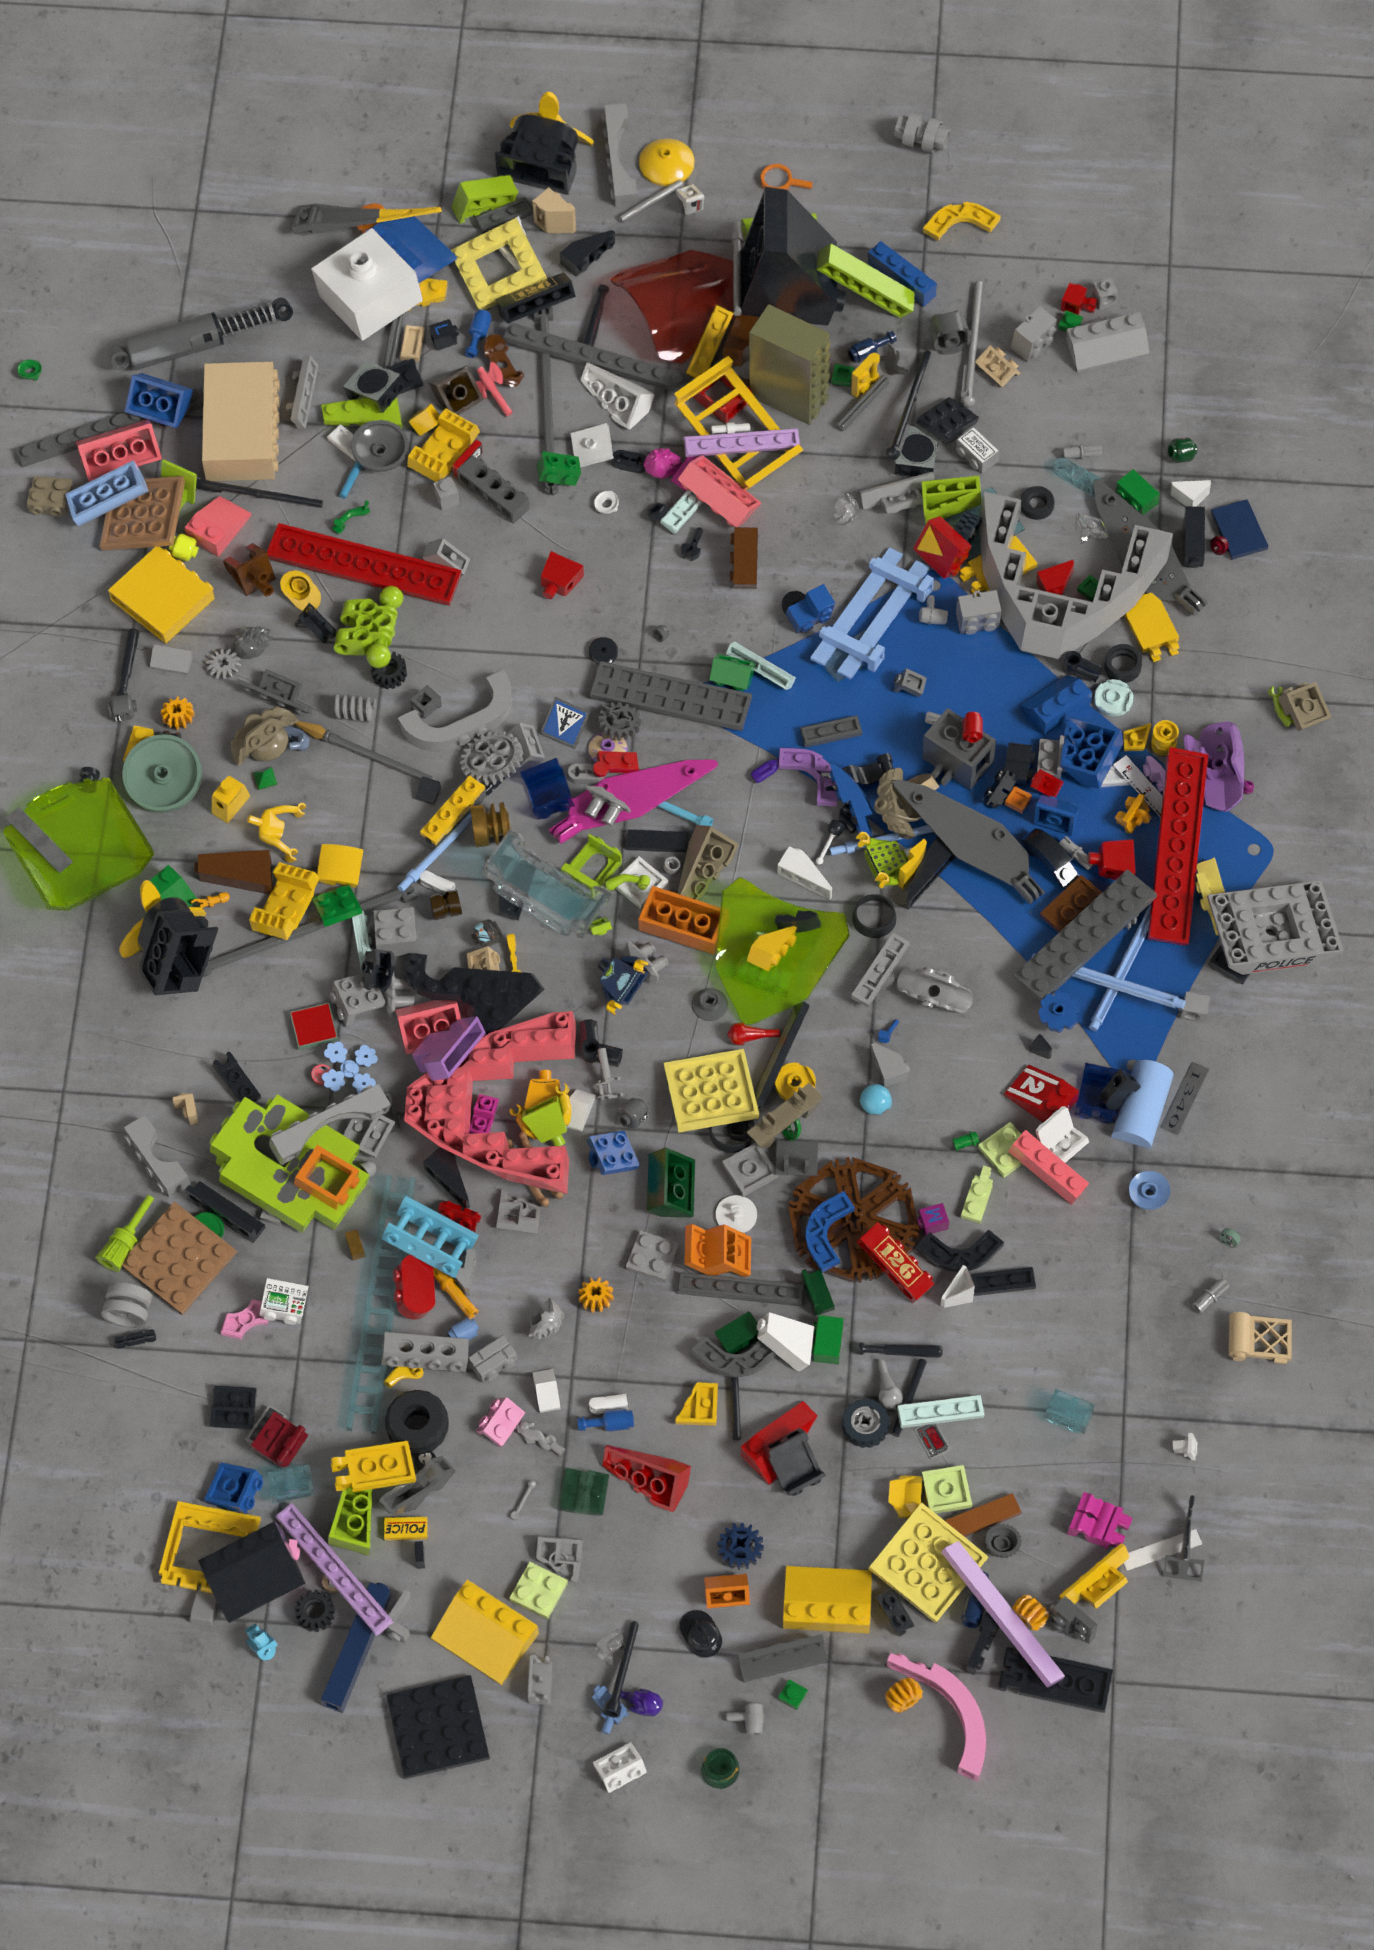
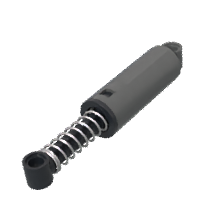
(191, 336)

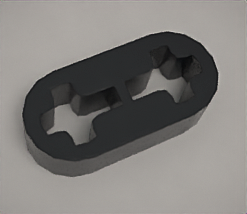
(629, 461)

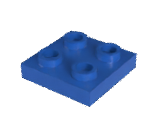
(612, 1153)

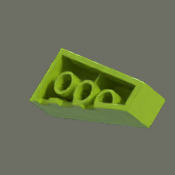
(352, 1521)

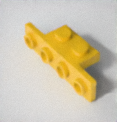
(1101, 1580)

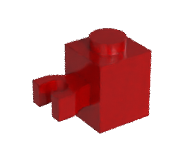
(1075, 300)

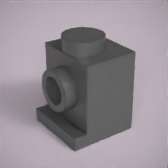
(425, 701)

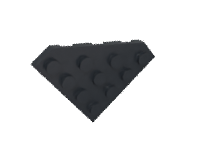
(494, 994)

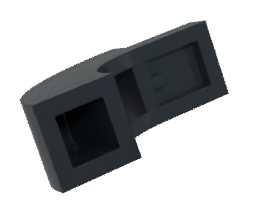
(1052, 854)

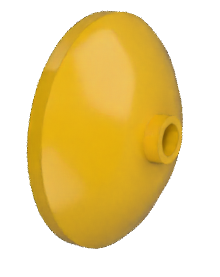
(669, 168)

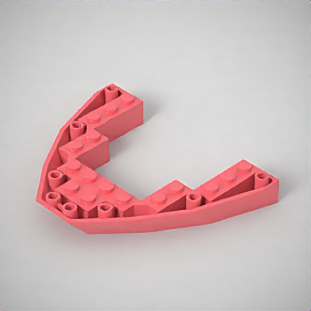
(444, 1106)

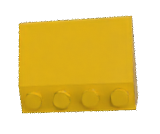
(827, 1599)
(485, 1632)

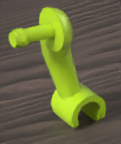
(1278, 708)
(643, 881)

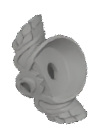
(951, 996)

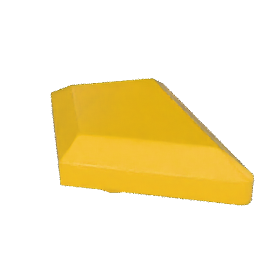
(1136, 738)

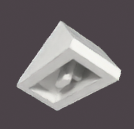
(1190, 492)
(581, 1106)
(546, 1390)

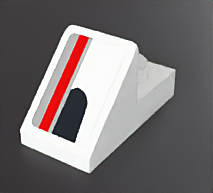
(692, 198)

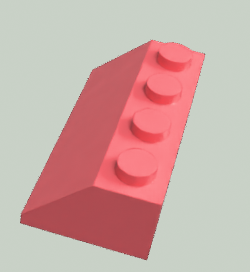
(118, 447)
(718, 491)

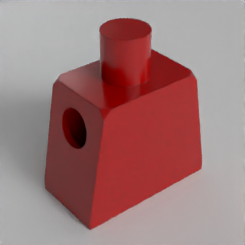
(560, 575)
(1114, 858)

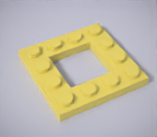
(507, 233)

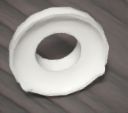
(603, 496)

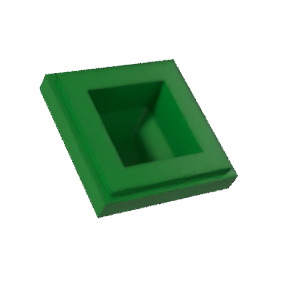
(265, 778)

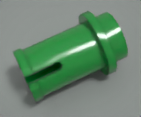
(966, 1140)

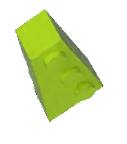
(482, 195)
(950, 496)

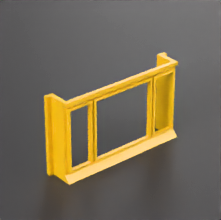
(703, 381)

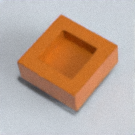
(1018, 799)

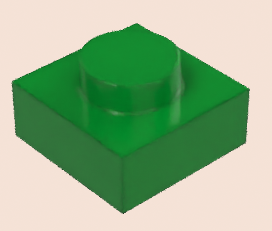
(1070, 320)
(842, 375)
(1088, 587)
(793, 1694)

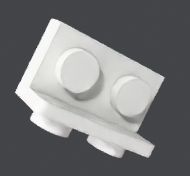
(620, 1767)

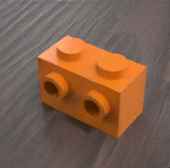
(727, 1591)

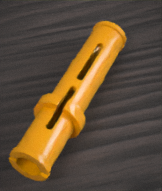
(448, 1284)

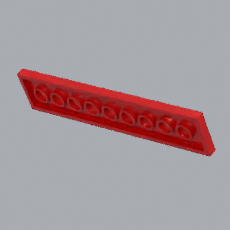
(363, 564)
(1178, 846)

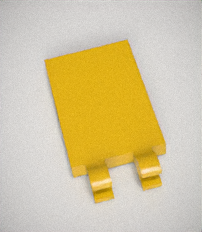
(975, 567)
(1152, 626)
(375, 1467)

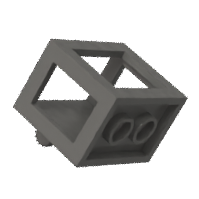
(953, 754)

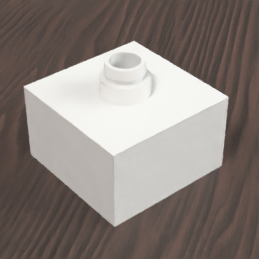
(367, 284)

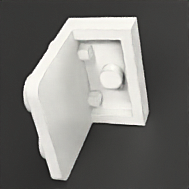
(1060, 1135)

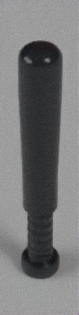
(593, 326)
(129, 655)
(931, 1351)

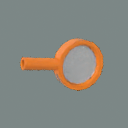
(780, 177)

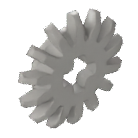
(231, 660)

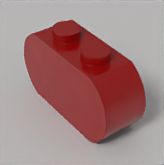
(414, 1287)

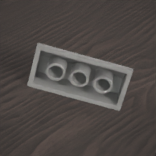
(1107, 342)

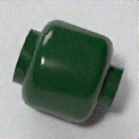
(1182, 450)

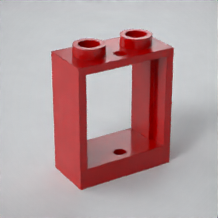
(729, 410)

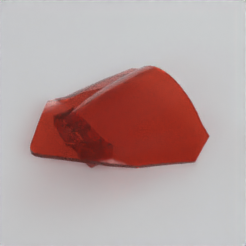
(679, 298)

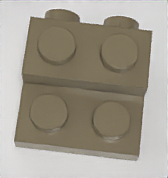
(49, 496)
(1305, 705)

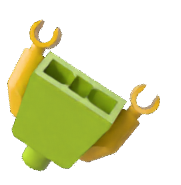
(547, 1119)

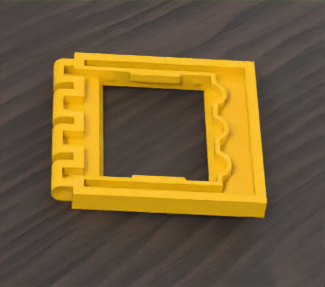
(206, 1519)

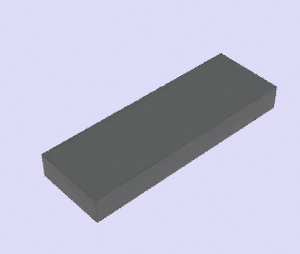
(503, 214)
(831, 731)

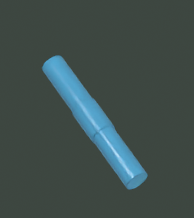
(350, 480)

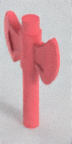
(488, 383)

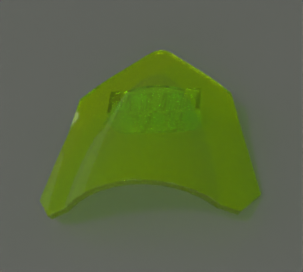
(760, 993)

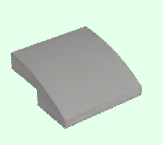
(369, 1134)

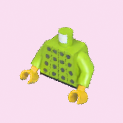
(883, 858)

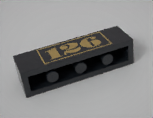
(535, 297)

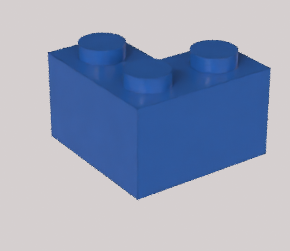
(813, 609)

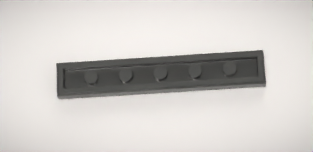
(740, 1289)

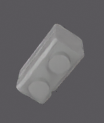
(493, 1359)

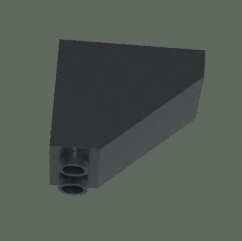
(782, 262)

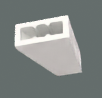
(787, 1339)

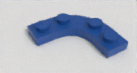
(817, 1229)

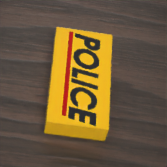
(406, 1528)

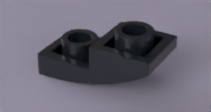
(803, 921)

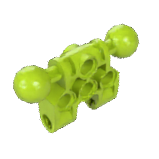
(372, 628)

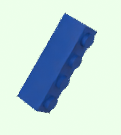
(902, 271)

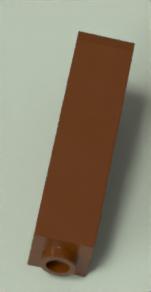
(738, 342)
(237, 870)

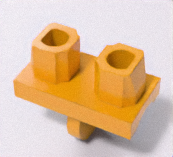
(1136, 813)

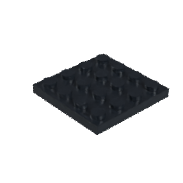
(437, 1727)

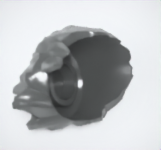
(251, 642)

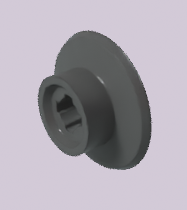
(706, 1011)

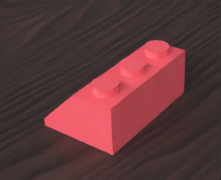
(423, 1019)

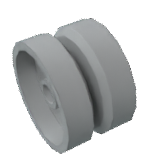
(126, 1305)

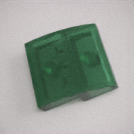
(583, 1492)

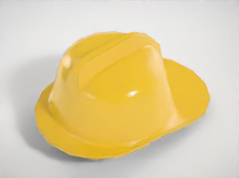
(300, 589)

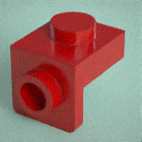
(1046, 783)

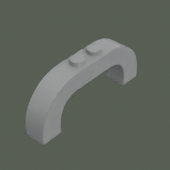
(466, 729)

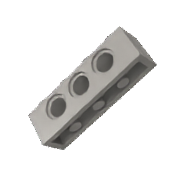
(425, 1352)

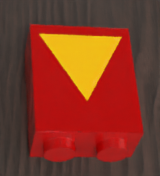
(942, 547)

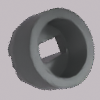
(660, 633)

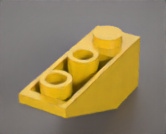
(771, 946)

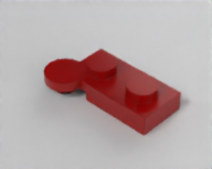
(615, 763)

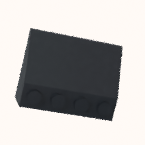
(252, 1571)

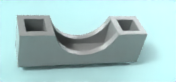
(169, 1175)

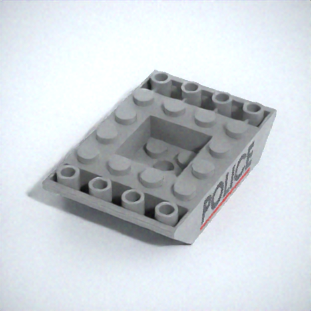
(1294, 912)

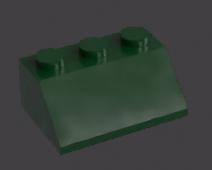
(670, 1184)

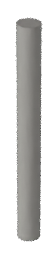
(650, 201)

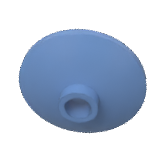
(1151, 1182)

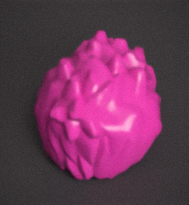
(662, 463)

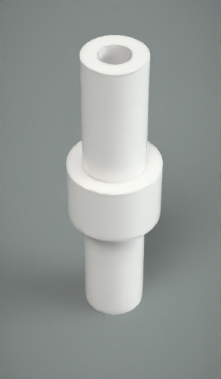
(730, 428)

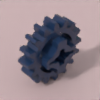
(740, 1555)

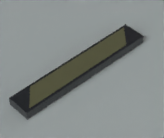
(780, 1053)

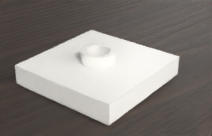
(592, 445)

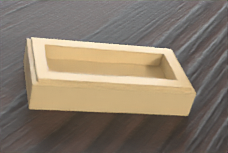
(412, 343)

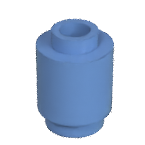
(464, 1329)

